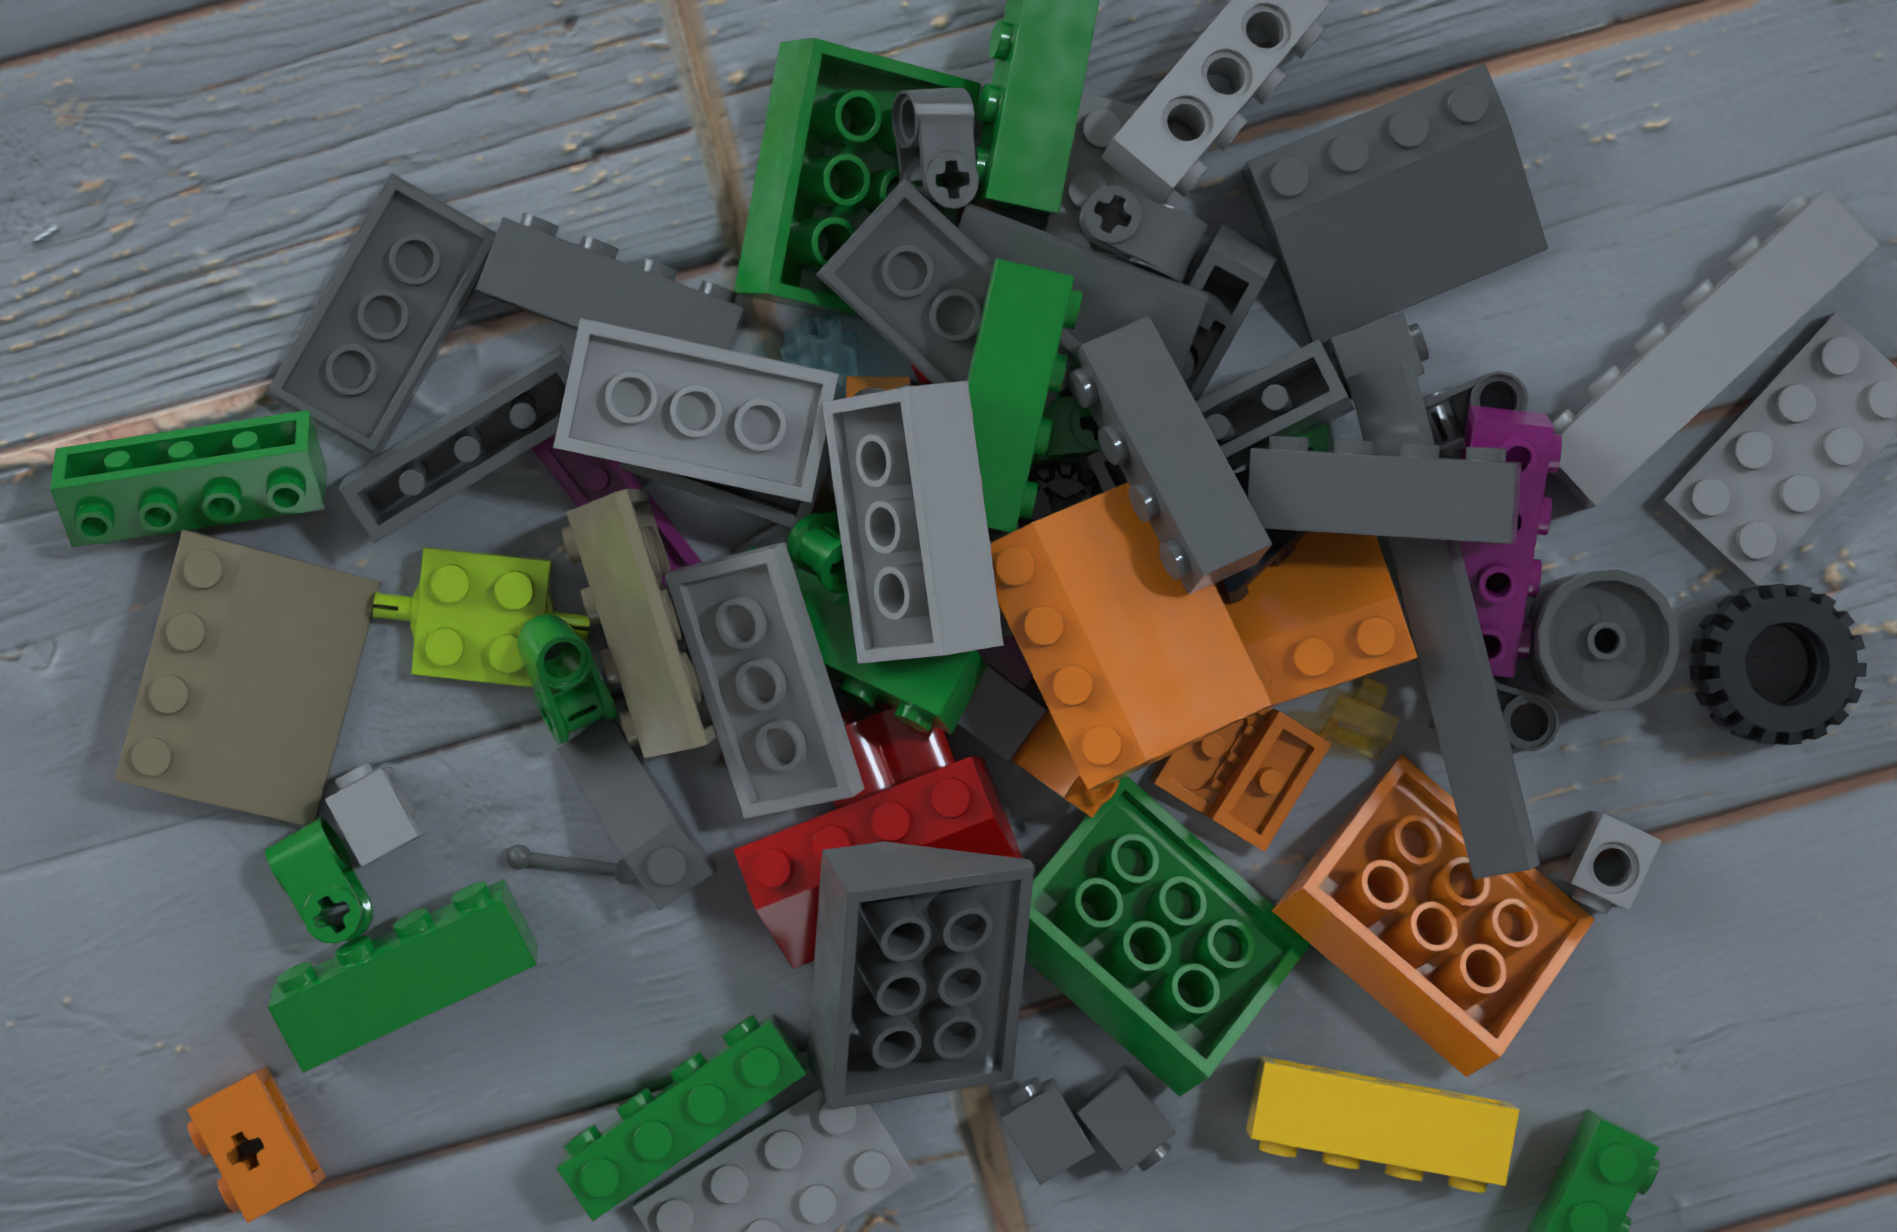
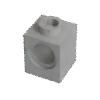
(374, 813)
(1636, 852)

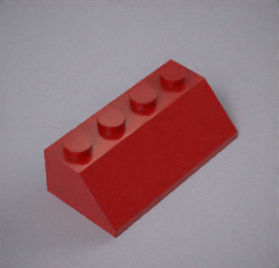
(941, 809)

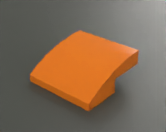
(1245, 773)

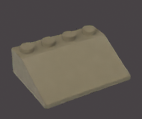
(645, 640)
(247, 679)

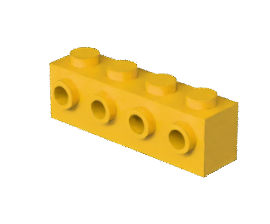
(1381, 1122)

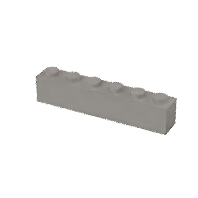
(1709, 345)

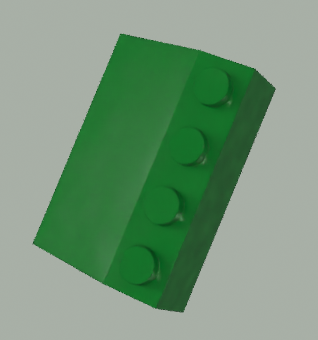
(824, 166)
(1156, 937)

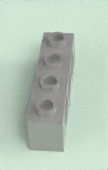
(1147, 149)

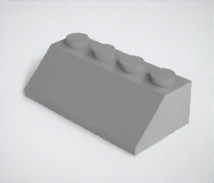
(913, 522)

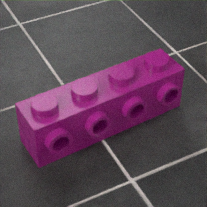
(1507, 573)

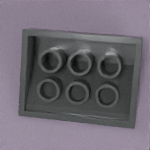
(1396, 204)
(916, 970)

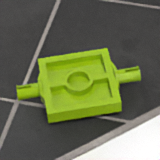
(472, 613)

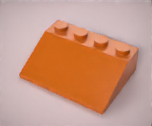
(1322, 617)
(1118, 641)
(1419, 934)

